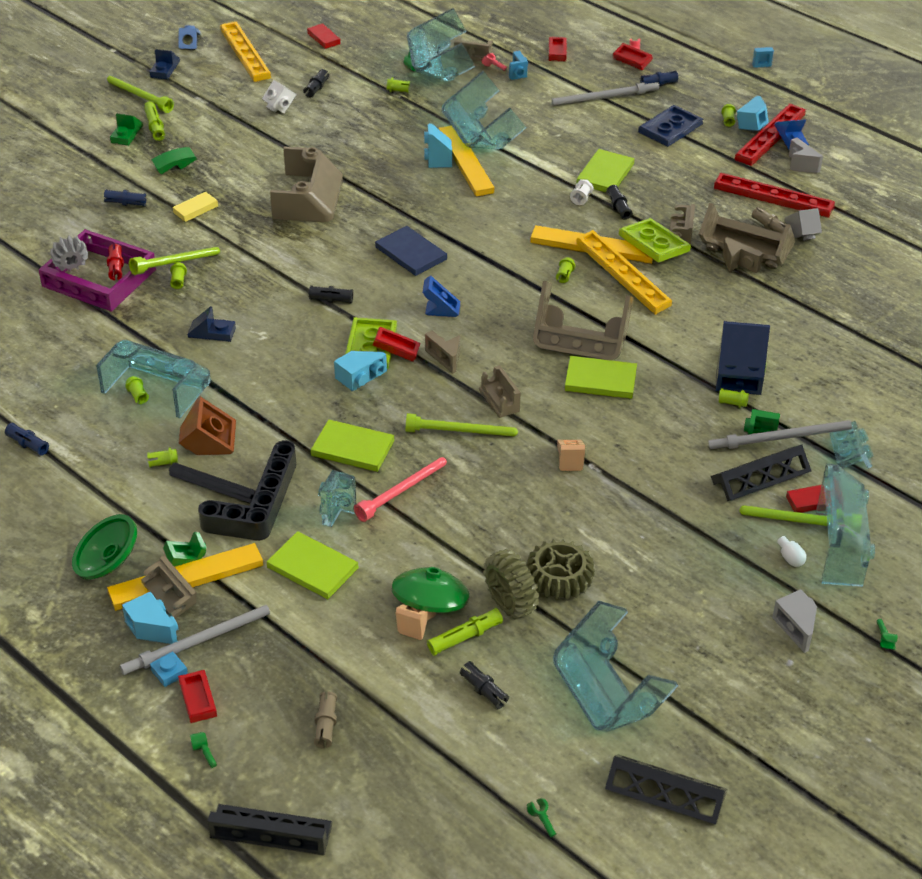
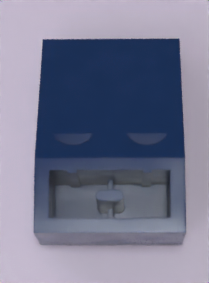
(742, 357)

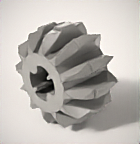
(69, 253)

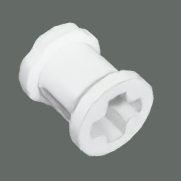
(580, 192)

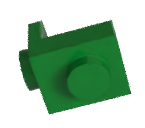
(761, 422)
(185, 552)

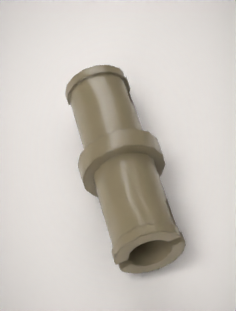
(769, 221)
(325, 719)

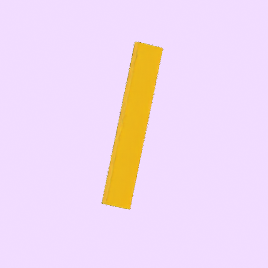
(245, 51)
(468, 164)
(567, 240)
(624, 272)
(195, 572)

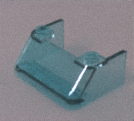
(431, 44)
(469, 106)
(191, 376)
(850, 547)
(592, 680)

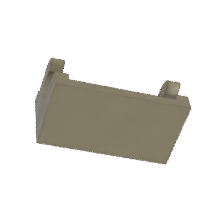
(475, 50)
(683, 224)
(500, 392)
(169, 586)

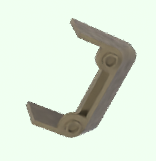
(311, 200)
(772, 244)
(553, 335)

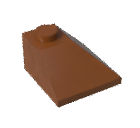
(207, 430)

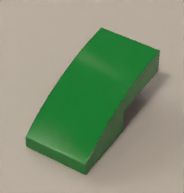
(169, 159)

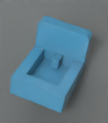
(518, 67)

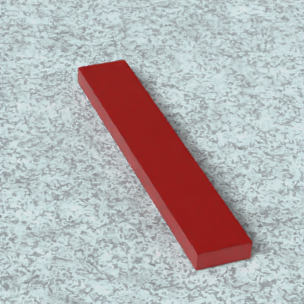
(767, 136)
(773, 194)

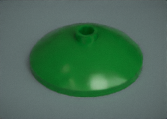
(105, 547)
(430, 590)

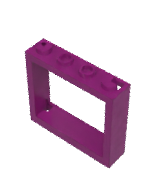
(89, 292)

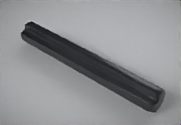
(212, 482)

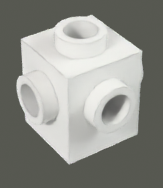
(278, 97)

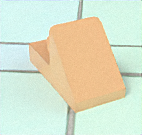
(571, 455)
(412, 621)

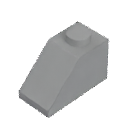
(805, 224)
(796, 617)

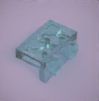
(851, 446)
(336, 495)

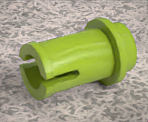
(397, 85)
(728, 112)
(566, 266)
(178, 272)
(135, 387)
(733, 398)
(164, 457)

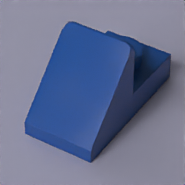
(791, 130)
(440, 301)

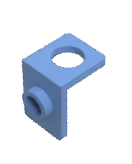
(188, 30)

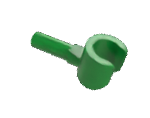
(887, 639)
(198, 742)
(543, 804)

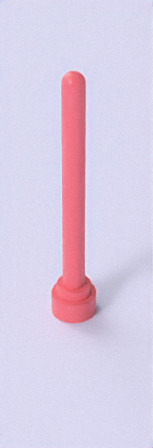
(365, 509)

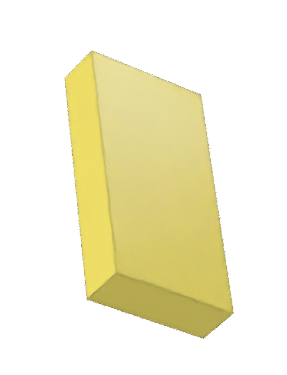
(195, 206)

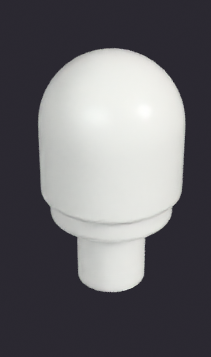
(792, 552)

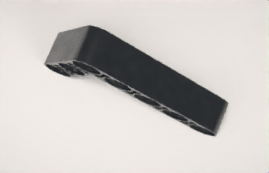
(256, 520)

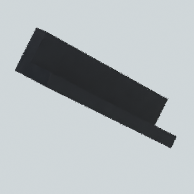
(756, 465)
(670, 778)
(269, 829)

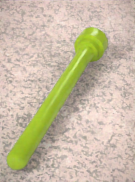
(163, 103)
(139, 265)
(414, 423)
(783, 515)

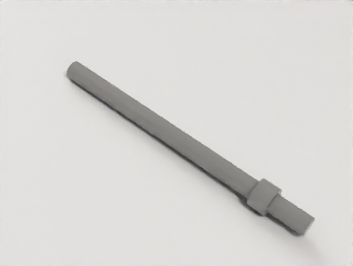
(639, 88)
(733, 441)
(148, 657)

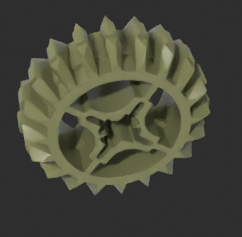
(561, 563)
(511, 583)

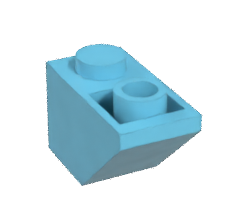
(753, 115)
(439, 148)
(359, 368)
(149, 619)

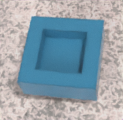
(763, 57)
(168, 669)

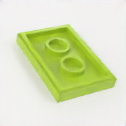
(606, 169)
(654, 240)
(364, 332)
(601, 377)
(352, 445)
(312, 565)

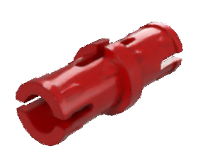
(115, 262)

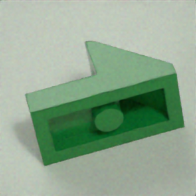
(126, 129)

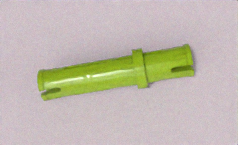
(155, 124)
(473, 627)

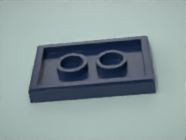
(670, 125)
(411, 250)

